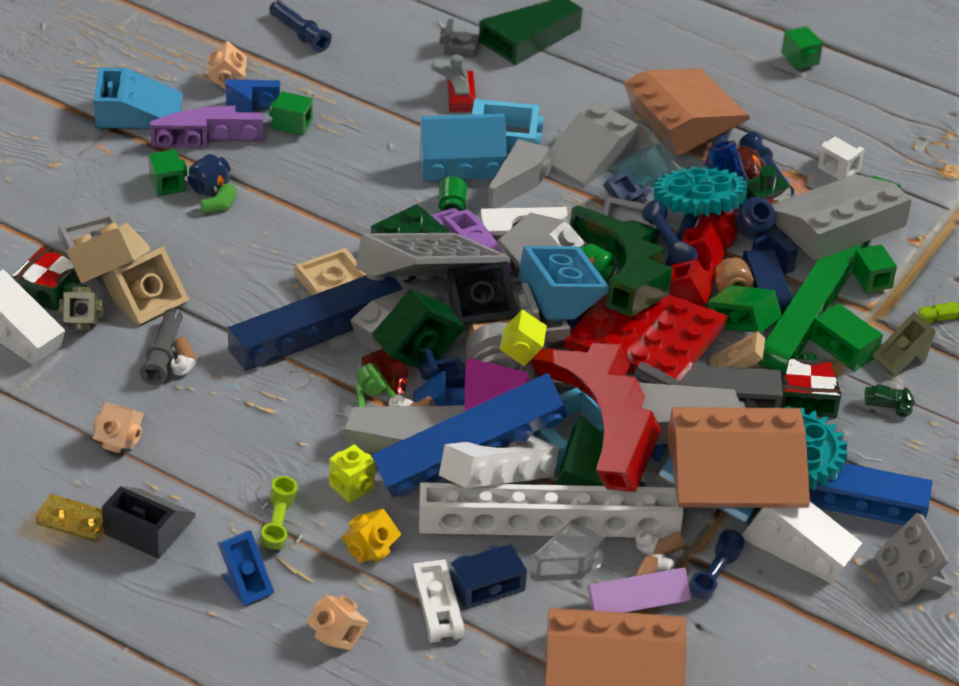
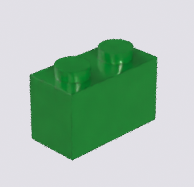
(747, 308)
(846, 337)

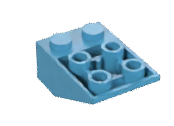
(131, 99)

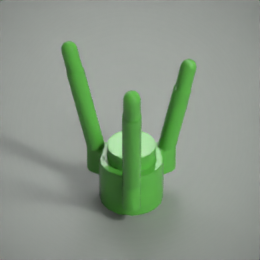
(371, 382)

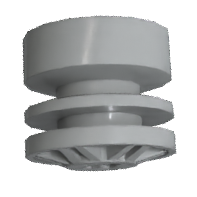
(485, 346)

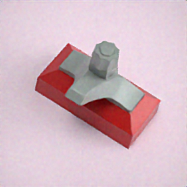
(459, 84)

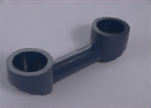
(679, 251)
(727, 551)

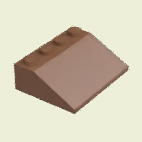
(683, 106)
(739, 457)
(614, 649)

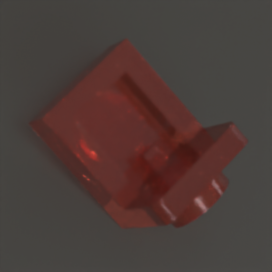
(391, 369)

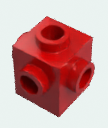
(723, 225)

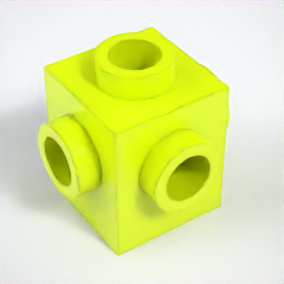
(352, 473)

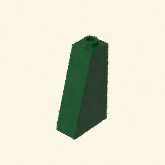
(529, 29)

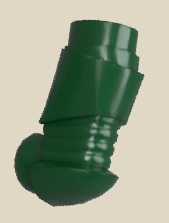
(890, 398)

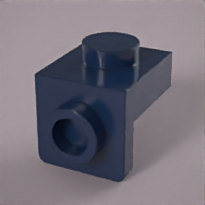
(625, 187)
(784, 249)
(452, 366)

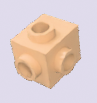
(225, 64)
(117, 427)
(337, 622)

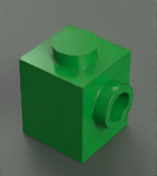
(802, 47)
(291, 113)
(167, 172)
(874, 268)

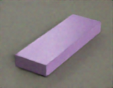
(640, 591)

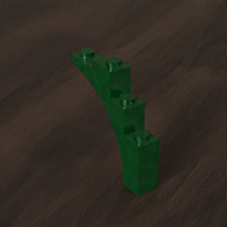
(642, 274)

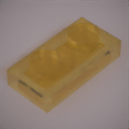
(71, 517)

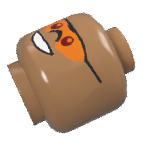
(733, 272)

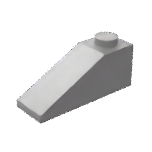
(519, 173)
(377, 310)

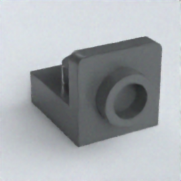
(458, 42)

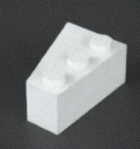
(25, 324)
(803, 539)

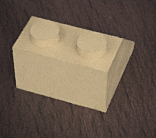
(106, 251)
(145, 286)

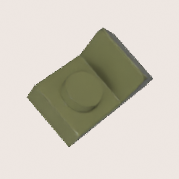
(907, 342)

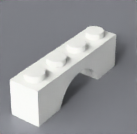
(485, 466)

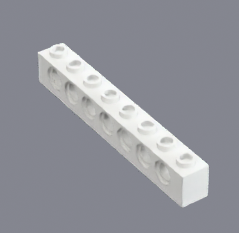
(546, 510)

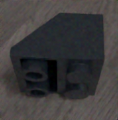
(144, 520)

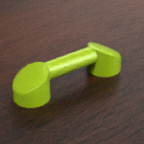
(282, 497)

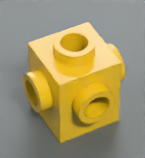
(370, 536)

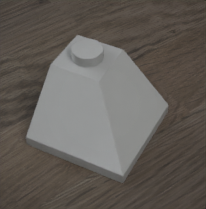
(537, 231)

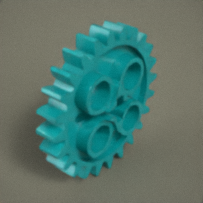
(700, 190)
(824, 449)

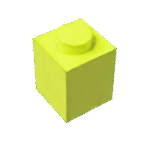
(523, 337)

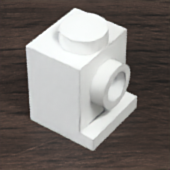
(840, 158)

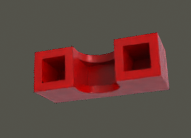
(696, 277)

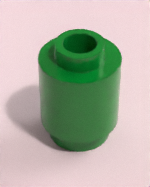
(452, 194)

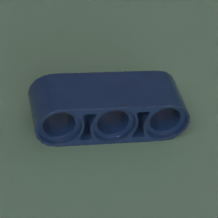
(768, 274)

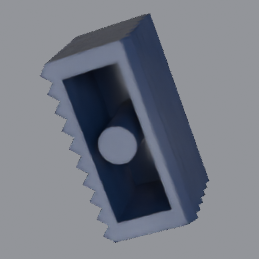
(487, 575)

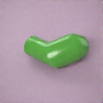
(222, 200)

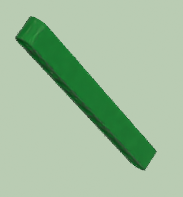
(811, 300)

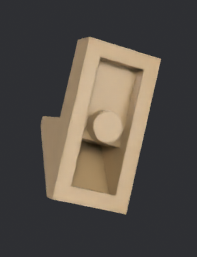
(741, 354)

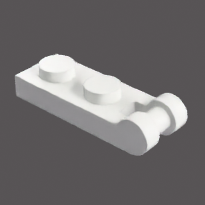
(438, 600)

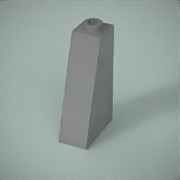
(662, 397)
(383, 426)

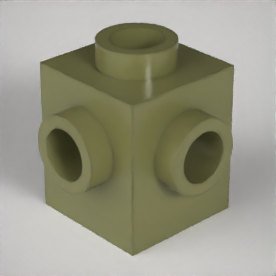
(70, 303)

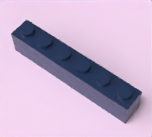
(304, 322)

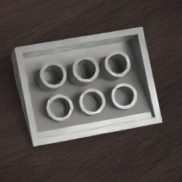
(842, 214)
(420, 255)

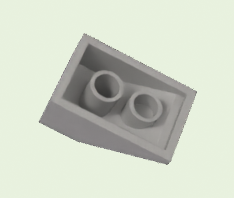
(593, 144)

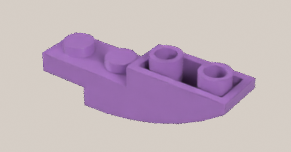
(198, 126)
(469, 226)

